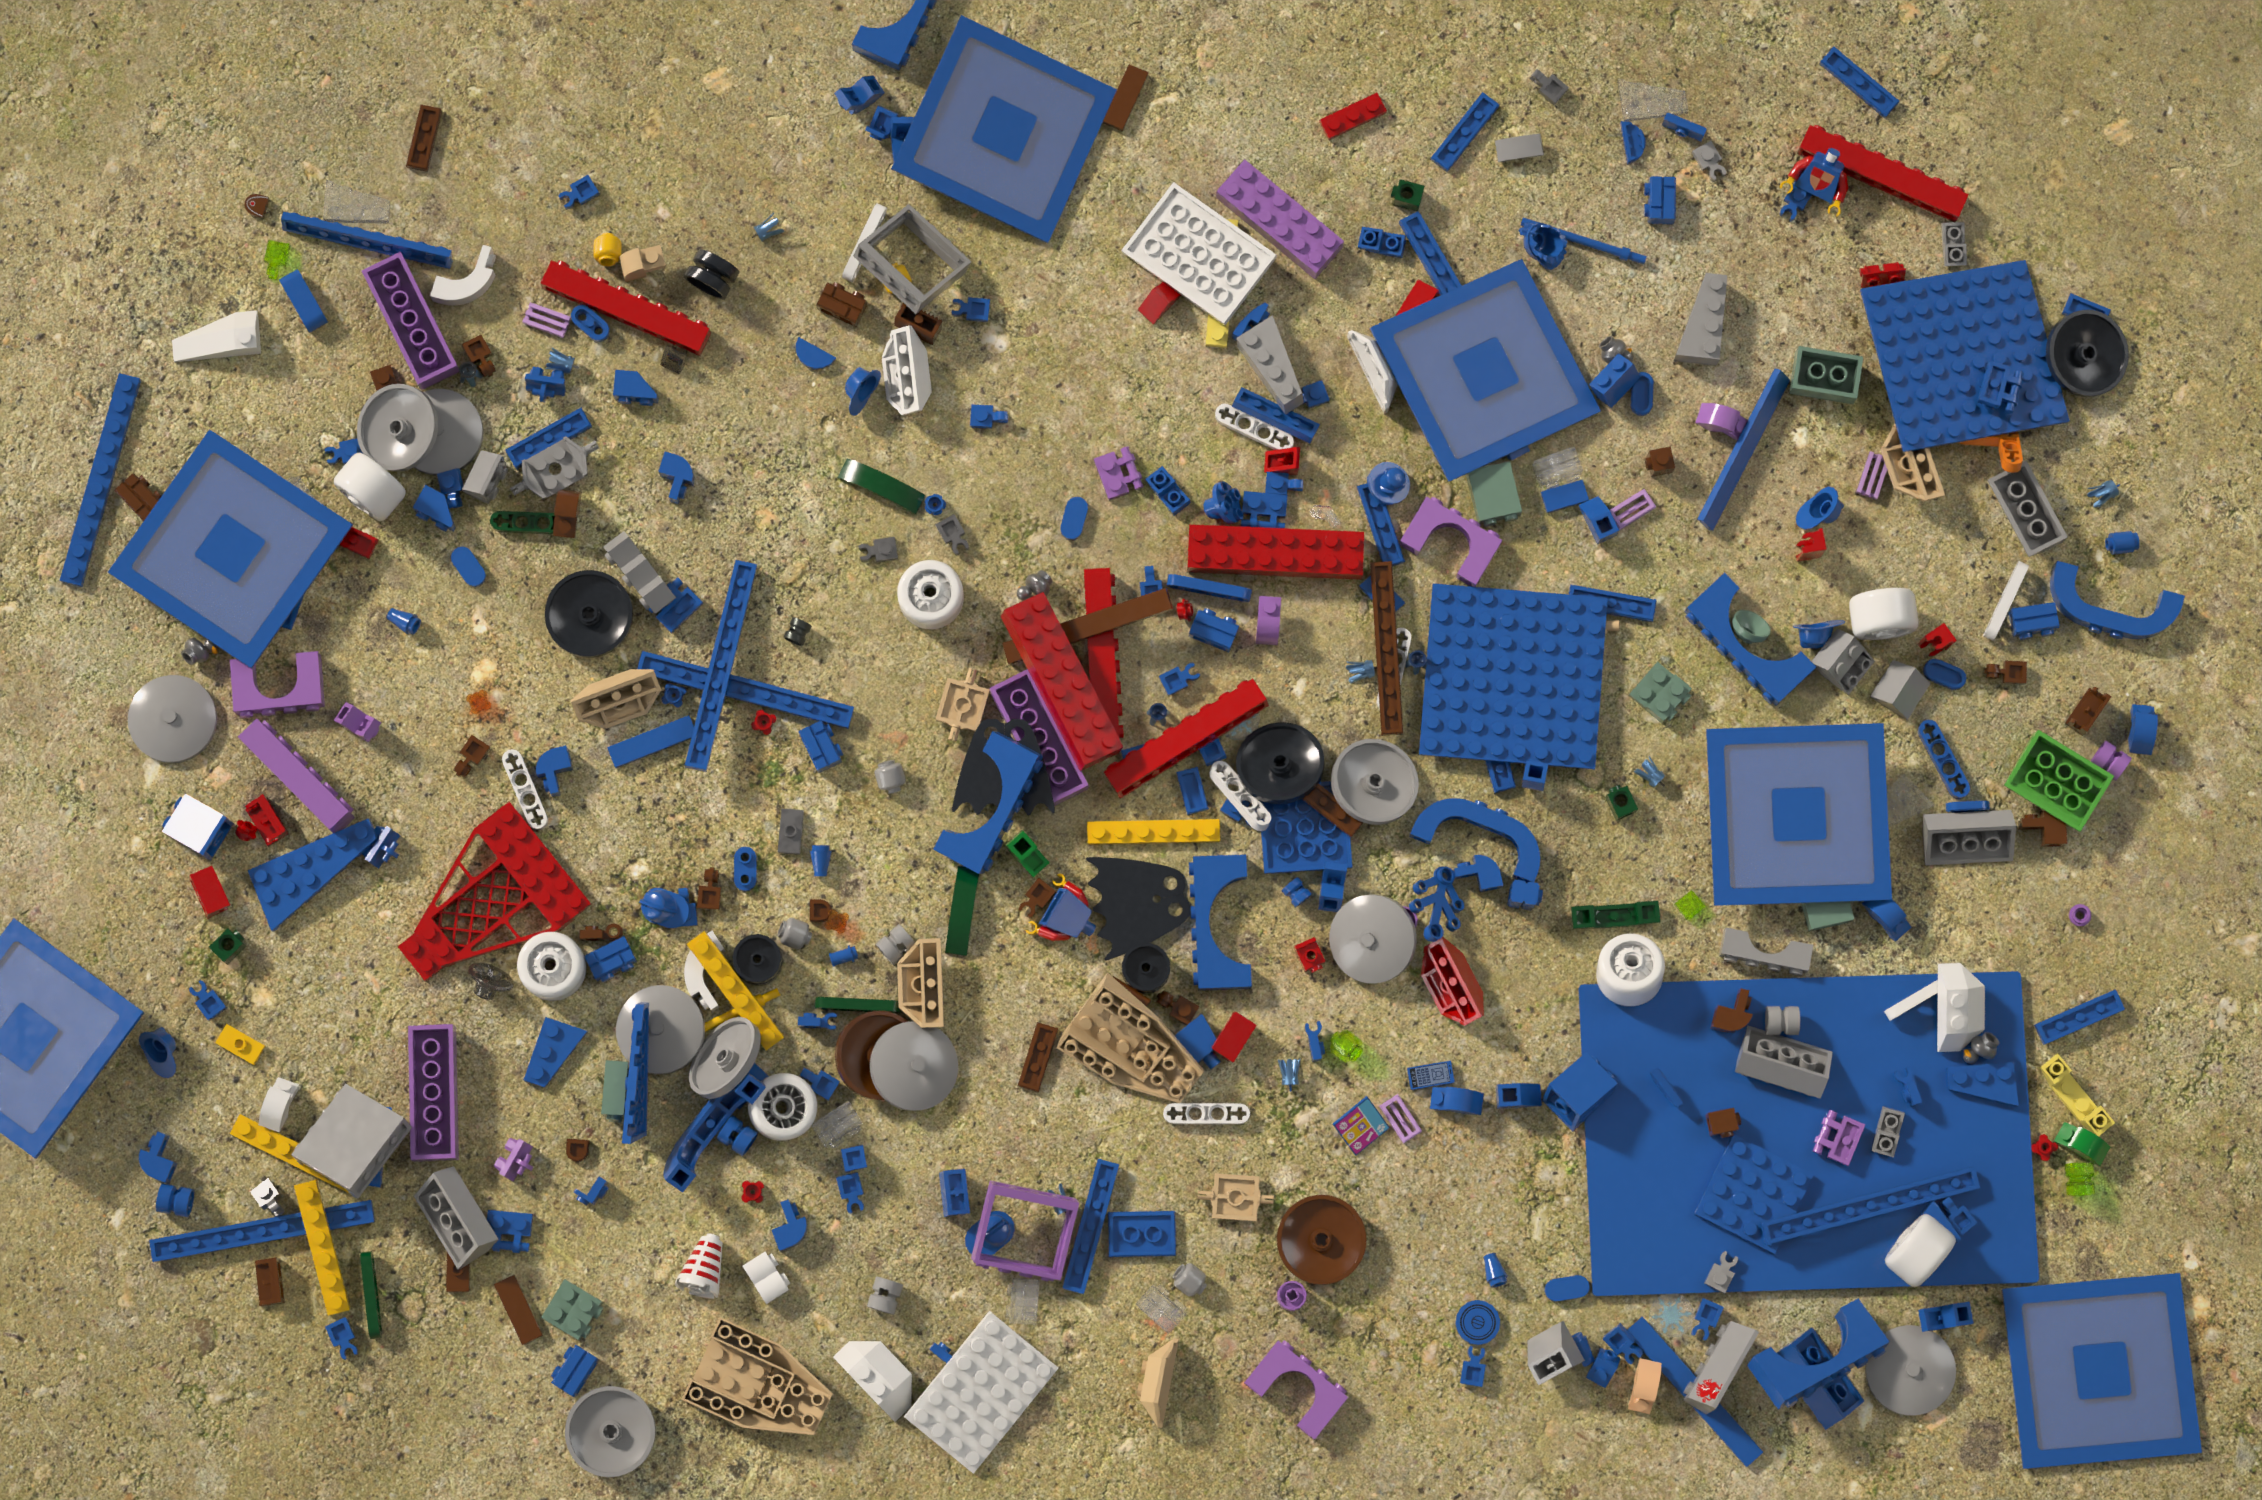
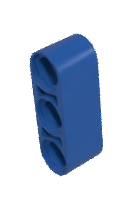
(303, 300)

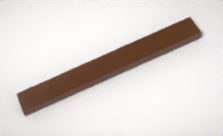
(1106, 619)
(1386, 648)

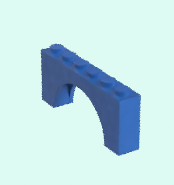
(892, 43)
(1773, 678)
(1017, 768)
(1214, 968)
(1789, 1381)

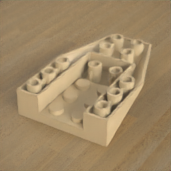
(1129, 1044)
(756, 1383)

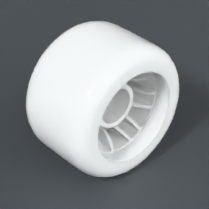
(369, 486)
(930, 611)
(1883, 613)
(554, 983)
(1630, 984)
(800, 1107)
(1920, 1250)

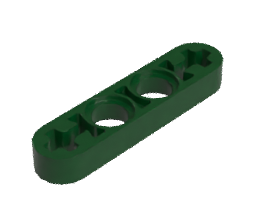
(531, 528)
(856, 1004)
(371, 1295)

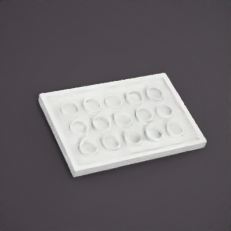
(1199, 253)
(981, 1392)

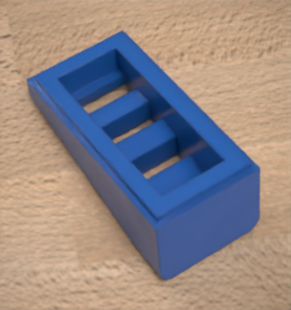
(1935, 1211)

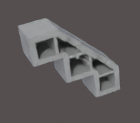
(638, 572)

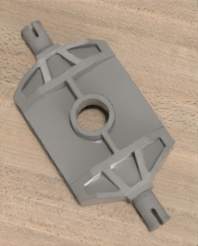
(565, 453)

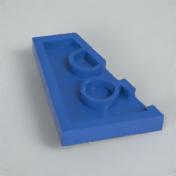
(551, 1050)
(1986, 1081)

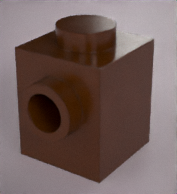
(1660, 461)
(1723, 1122)

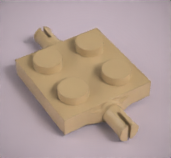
(962, 704)
(1235, 1197)

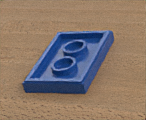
(1142, 1234)

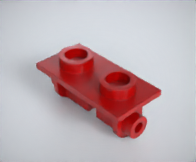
(1873, 276)

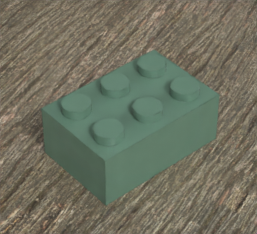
(1826, 375)

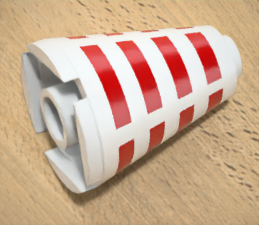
(703, 1268)

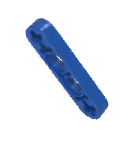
(1209, 588)
(1947, 757)

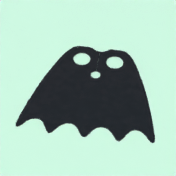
(981, 779)
(1129, 905)

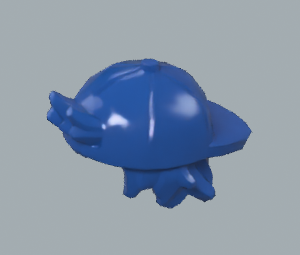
(1544, 244)

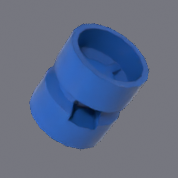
(744, 1139)
(175, 1200)

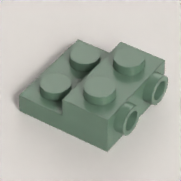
(1661, 693)
(573, 1310)

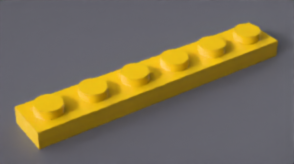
(1153, 831)
(734, 988)
(273, 1144)
(322, 1247)

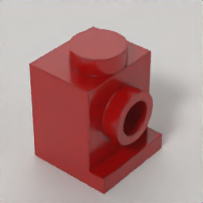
(1309, 946)

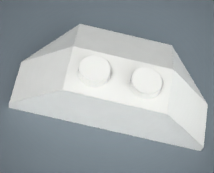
(1374, 367)
(906, 371)
(1959, 1007)
(878, 1374)

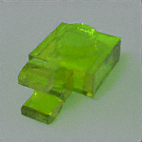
(276, 256)

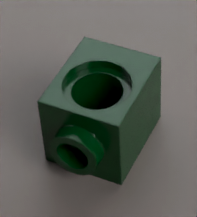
(1416, 191)
(1618, 811)
(218, 945)

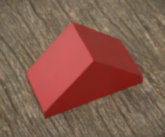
(1158, 302)
(1283, 461)

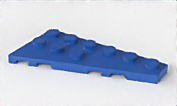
(302, 873)
(637, 1081)

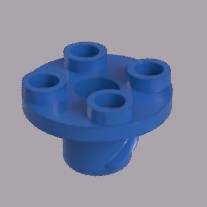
(1388, 483)
(1224, 503)

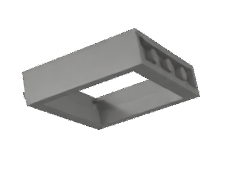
(892, 277)

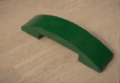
(881, 485)
(961, 911)
(1615, 915)

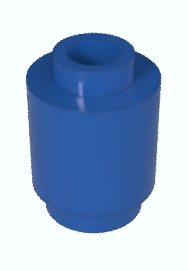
(2122, 542)

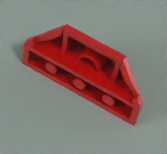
(1452, 982)

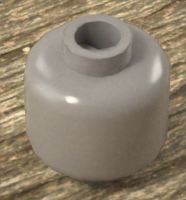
(890, 776)
(794, 933)
(1189, 1279)

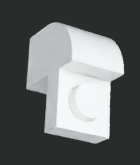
(277, 1103)

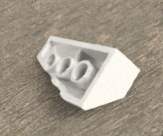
(226, 337)

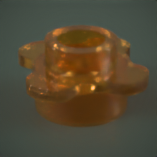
(473, 698)
(840, 926)

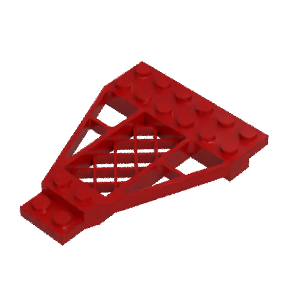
(531, 867)

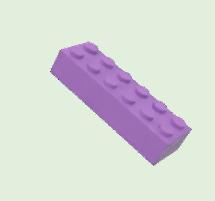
(1279, 219)
(410, 321)
(1021, 700)
(292, 772)
(433, 1093)

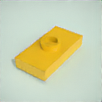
(240, 1044)

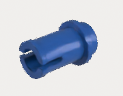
(843, 956)

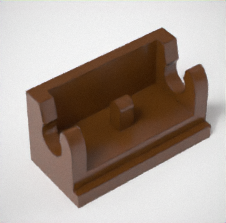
(2087, 710)
(269, 1281)

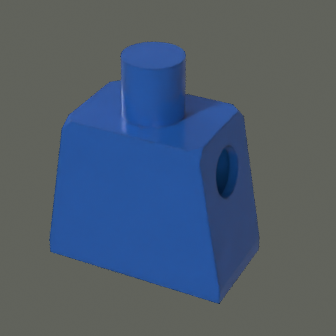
(1198, 1041)

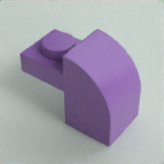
(1721, 419)
(1268, 620)
(357, 722)

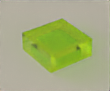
(1689, 905)

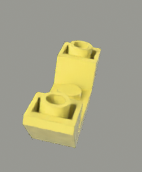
(2074, 1097)

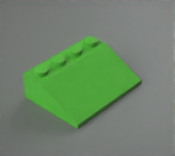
(2058, 780)

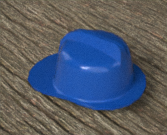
(860, 387)
(1823, 508)
(1816, 634)
(664, 908)
(159, 1051)
(998, 1233)

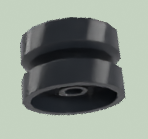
(711, 274)
(762, 947)
(1149, 981)

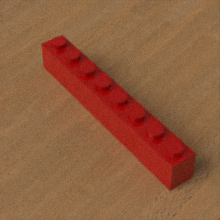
(1887, 175)
(626, 308)
(1103, 646)
(1186, 738)

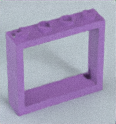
(1026, 1269)

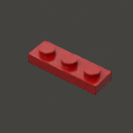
(1353, 116)

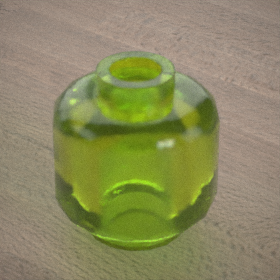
(1346, 1046)

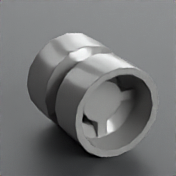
(895, 945)
(1782, 1020)
(883, 1303)

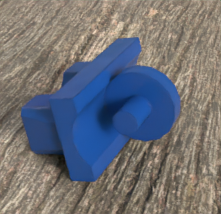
(544, 385)
(383, 847)

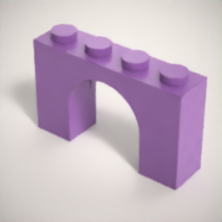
(1435, 516)
(306, 694)
(1327, 1396)

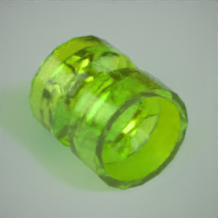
(2079, 1179)

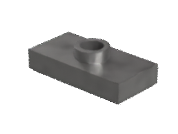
(790, 831)

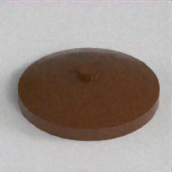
(855, 1050)
(1321, 1239)

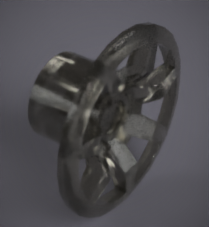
(487, 983)

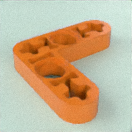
(2003, 442)

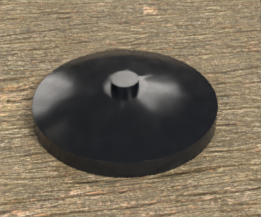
(2087, 353)
(588, 613)
(1280, 763)

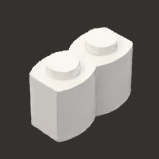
(766, 1277)

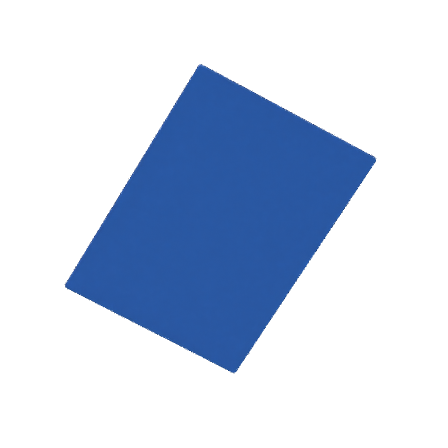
(1657, 1159)

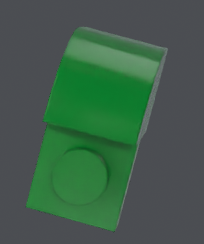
(1026, 853)
(2083, 1142)

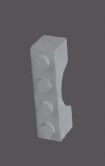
(1737, 946)

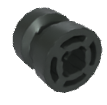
(797, 631)

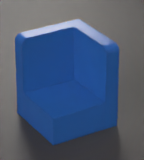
(854, 1158)

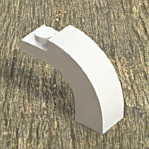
(467, 289)
(694, 977)

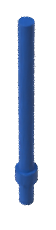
(1623, 253)

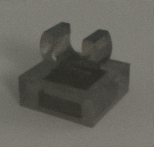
(673, 359)

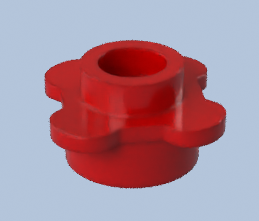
(1185, 610)
(765, 728)
(245, 830)
(2050, 1147)
(757, 1187)

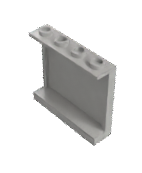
(352, 1140)

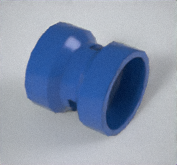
(1296, 892)

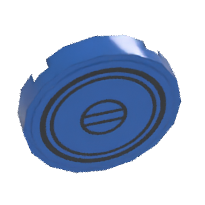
(1477, 1322)

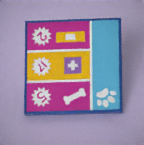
(1361, 1125)

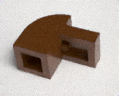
(566, 513)
(2052, 829)
(1733, 1020)

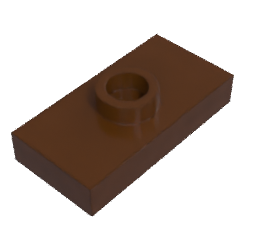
(457, 1279)

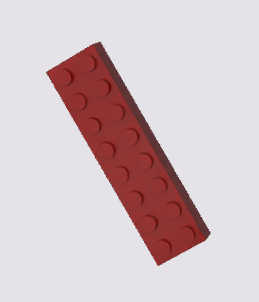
(1275, 552)
(1061, 681)

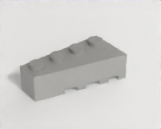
(1704, 327)
(1269, 360)

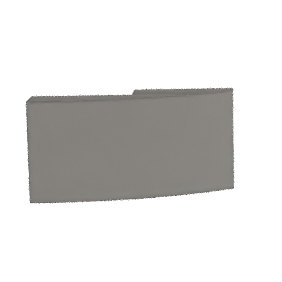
(1519, 147)
(1954, 244)
(1888, 1131)

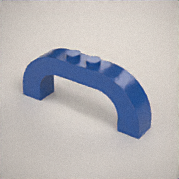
(2099, 619)
(1485, 818)
(683, 1157)

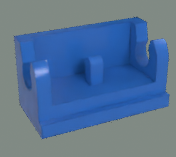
(954, 1192)

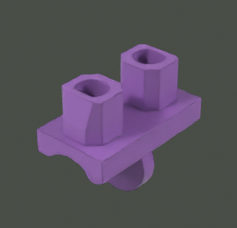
(517, 1160)

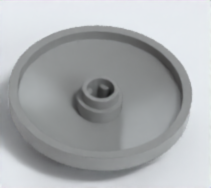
(397, 427)
(458, 433)
(172, 719)
(1374, 781)
(1373, 938)
(674, 1028)
(725, 1058)
(913, 1066)
(1913, 1372)
(610, 1431)

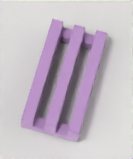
(529, 313)
(1879, 458)
(1647, 500)
(1410, 1134)

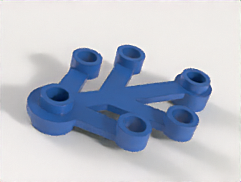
(1443, 879)

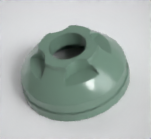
(1750, 627)

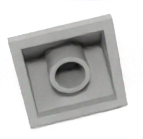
(1900, 688)

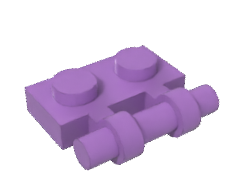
(1111, 474)
(1845, 1140)

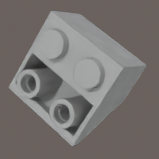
(485, 476)
(1843, 661)
(1552, 1353)

